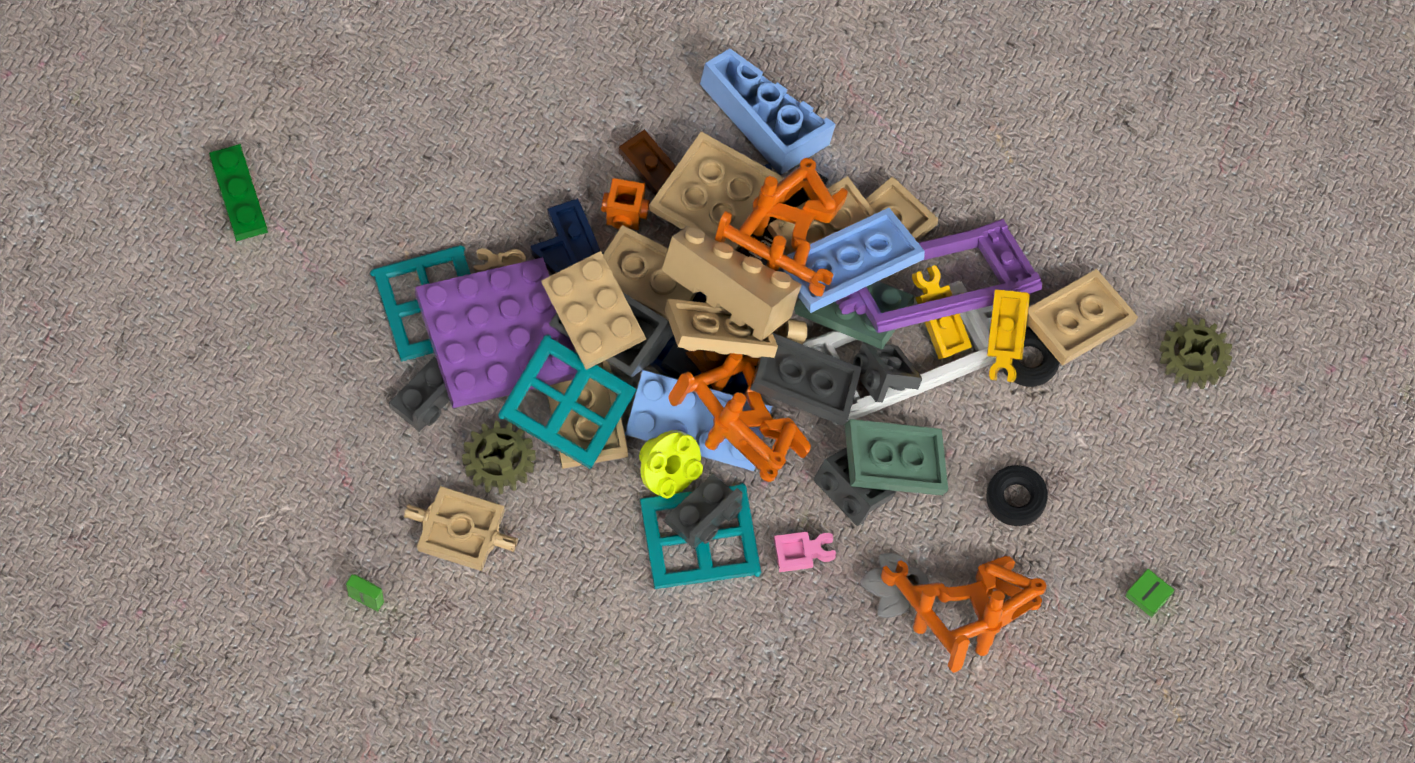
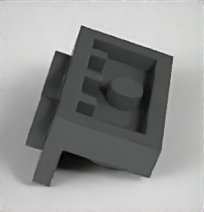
(885, 369)
(422, 397)
(853, 501)
(704, 511)

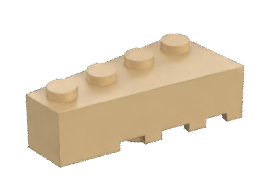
(732, 281)

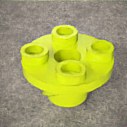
(670, 463)

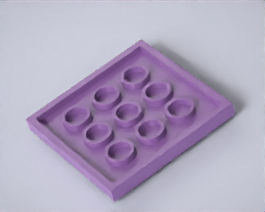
(489, 329)

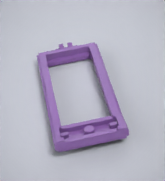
(999, 251)

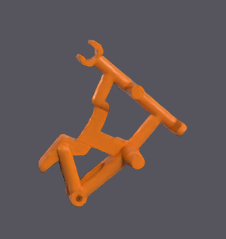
(769, 204)
(734, 423)
(991, 612)

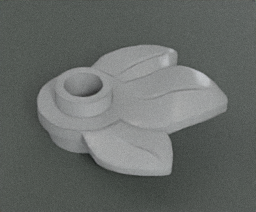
(892, 600)

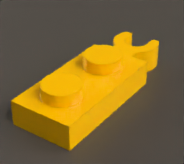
(1007, 331)
(948, 332)

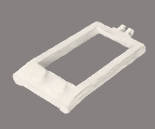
(978, 330)

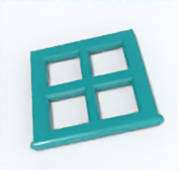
(396, 311)
(567, 402)
(706, 570)

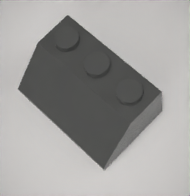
(657, 334)

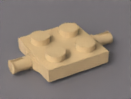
(460, 528)

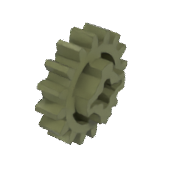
(1194, 366)
(488, 467)

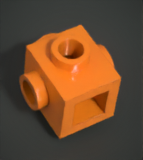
(625, 204)

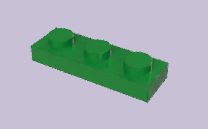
(238, 192)

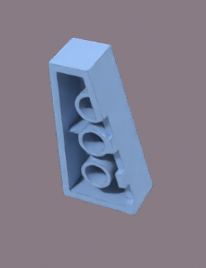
(764, 111)

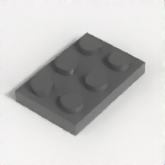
(807, 380)

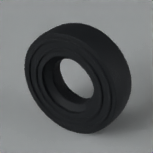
(1037, 375)
(1021, 476)

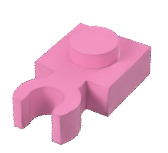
(797, 551)

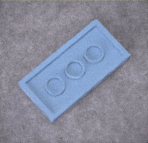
(859, 257)
(655, 415)

